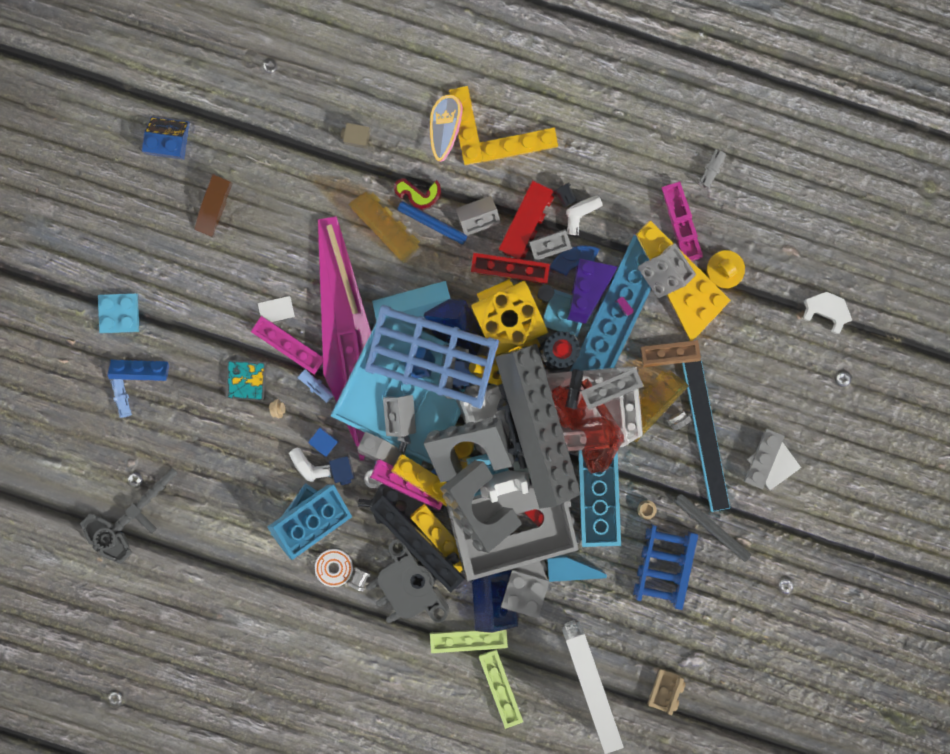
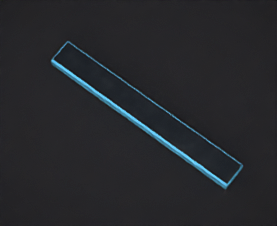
(706, 436)

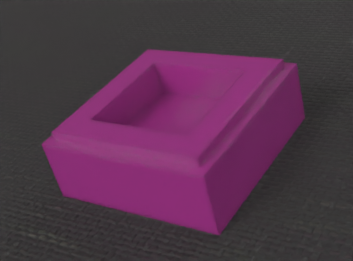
(624, 306)

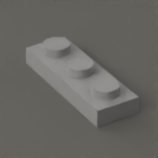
(612, 388)
(764, 458)

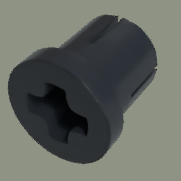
(565, 194)

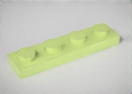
(467, 641)
(500, 688)

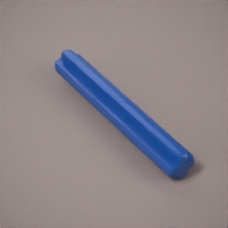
(432, 222)

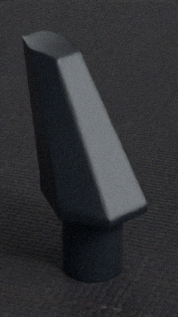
(404, 440)

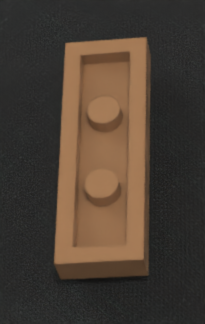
(670, 353)

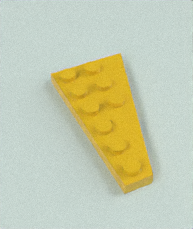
(698, 300)

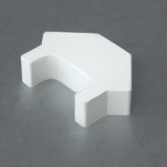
(829, 307)
(505, 483)

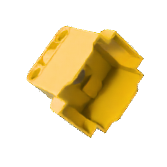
(506, 297)

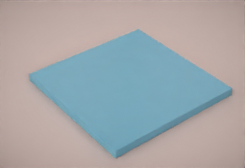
(363, 394)

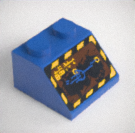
(166, 138)

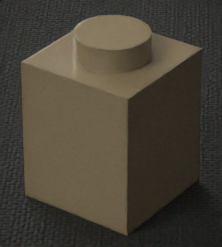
(355, 135)

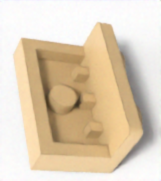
(666, 691)

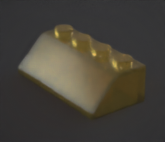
(384, 226)
(659, 398)

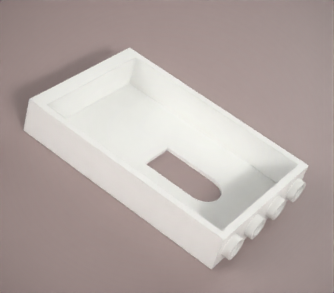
(592, 686)

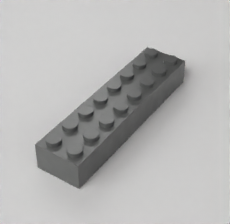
(538, 426)

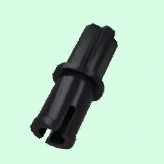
(574, 388)

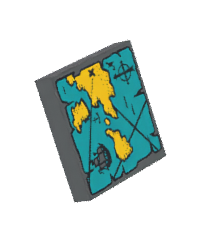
(246, 380)

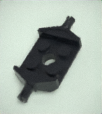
(516, 450)
(394, 496)

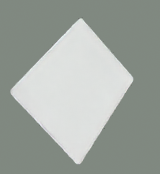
(277, 309)

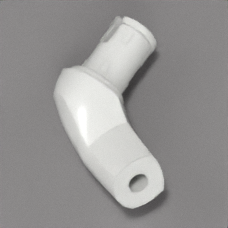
(580, 209)
(306, 469)

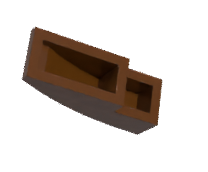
(213, 205)

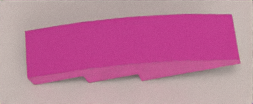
(682, 221)

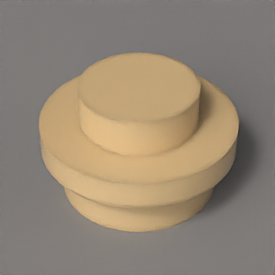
(277, 408)
(646, 509)

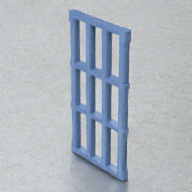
(449, 351)

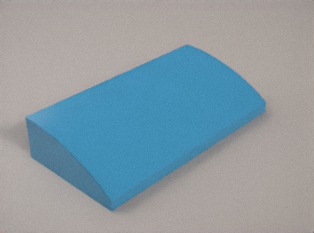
(310, 521)

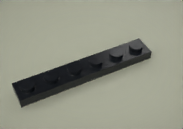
(417, 543)

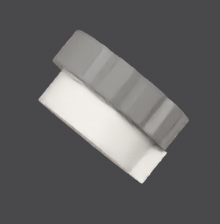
(679, 420)

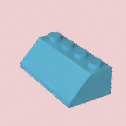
(415, 301)

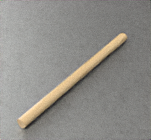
(342, 269)

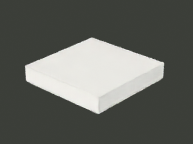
(782, 467)

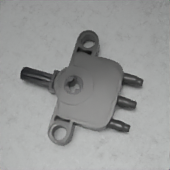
(404, 591)

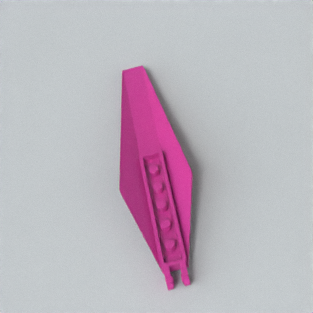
(342, 331)

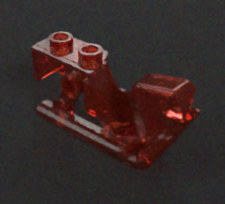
(601, 432)

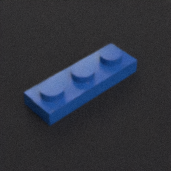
(138, 370)

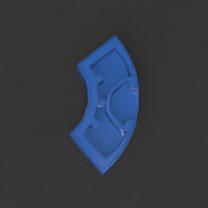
(570, 258)

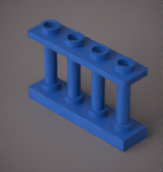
(685, 561)

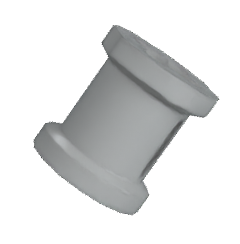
(359, 579)

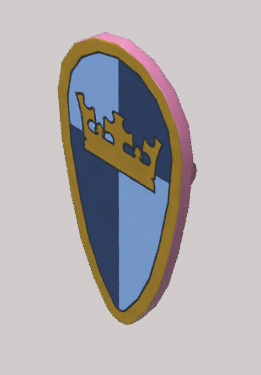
(444, 125)

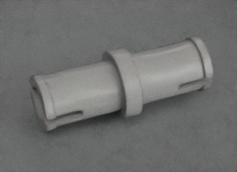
(712, 169)

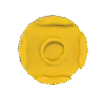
(725, 269)

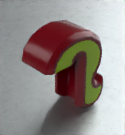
(416, 197)

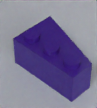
(588, 287)

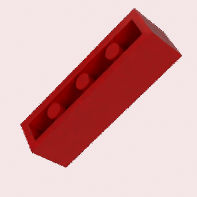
(525, 221)
(510, 268)

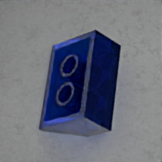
(455, 314)
(487, 602)

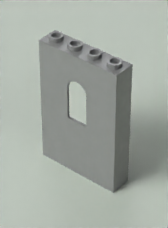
(549, 540)

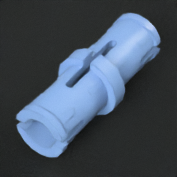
(315, 386)
(121, 398)

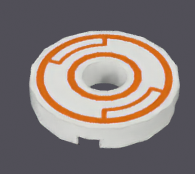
(325, 575)

